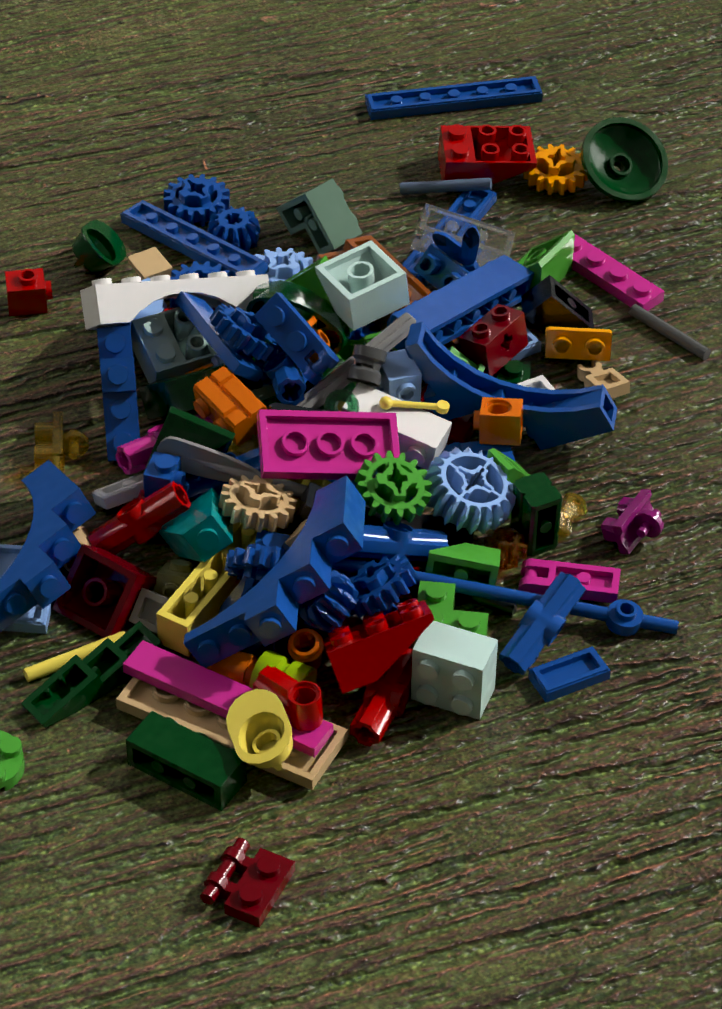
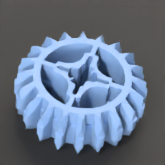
(469, 490)

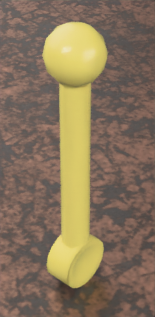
(441, 406)

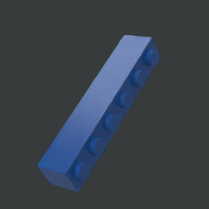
(466, 300)

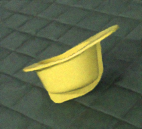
(260, 729)

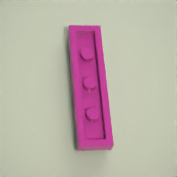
(614, 276)

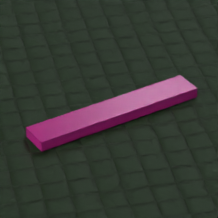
(205, 688)

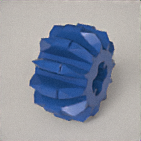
(235, 227)
(331, 607)

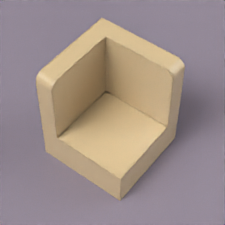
(150, 263)

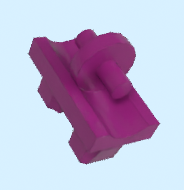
(634, 522)

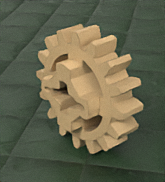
(257, 503)

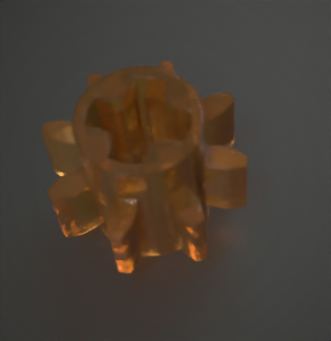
(511, 546)

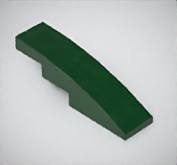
(86, 680)

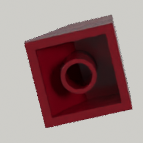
(102, 590)

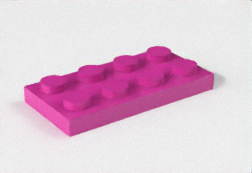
(322, 442)

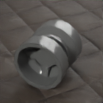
(367, 365)

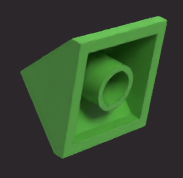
(550, 258)

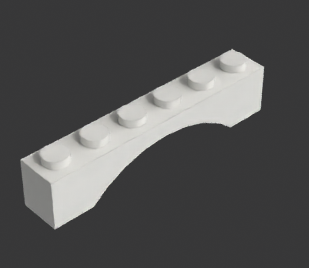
(119, 303)

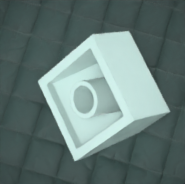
(363, 285)

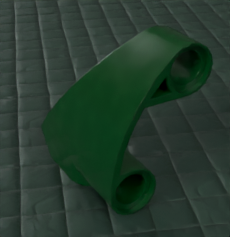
(307, 301)

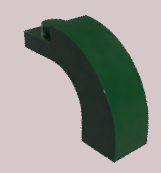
(178, 391)

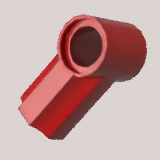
(300, 699)

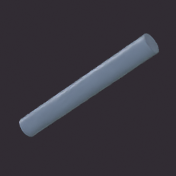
(445, 186)

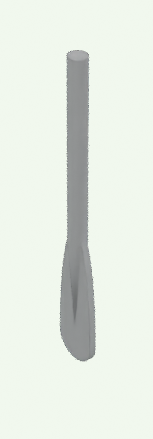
(218, 466)

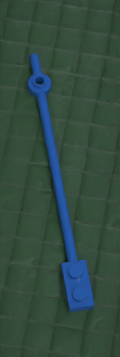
(621, 617)

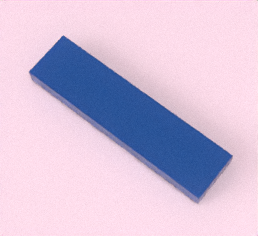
(198, 313)

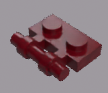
(257, 889)

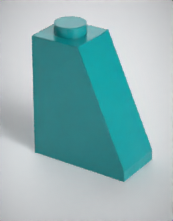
(199, 530)

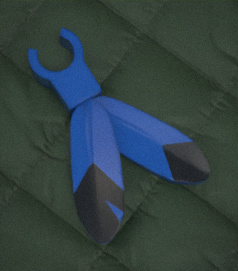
(464, 253)

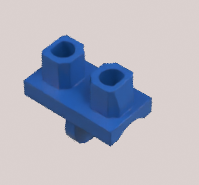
(439, 267)

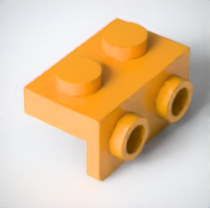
(578, 343)

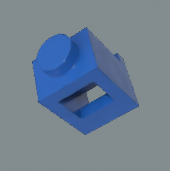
(161, 471)

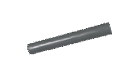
(670, 332)

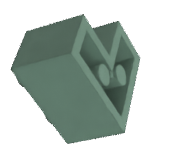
(323, 216)

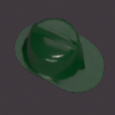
(98, 247)

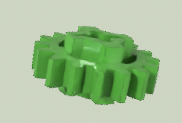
(393, 487)

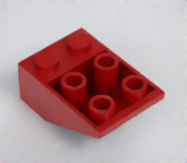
(485, 152)
(369, 649)

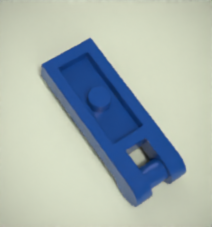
(296, 337)

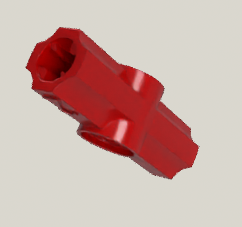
(141, 519)
(383, 701)

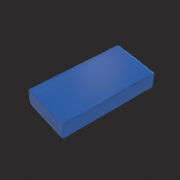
(569, 674)

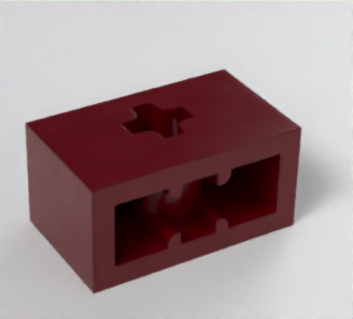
(495, 338)

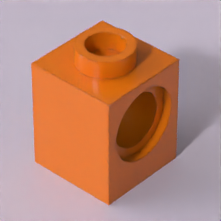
(499, 421)

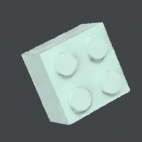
(454, 669)

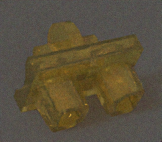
(57, 442)

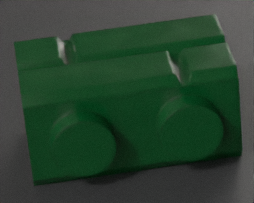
(537, 512)

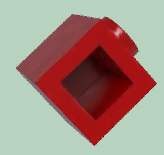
(27, 292)

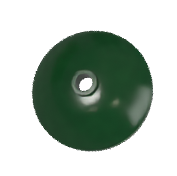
(631, 149)

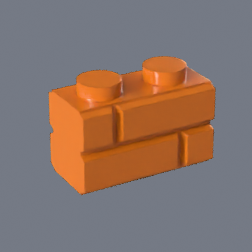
(228, 404)

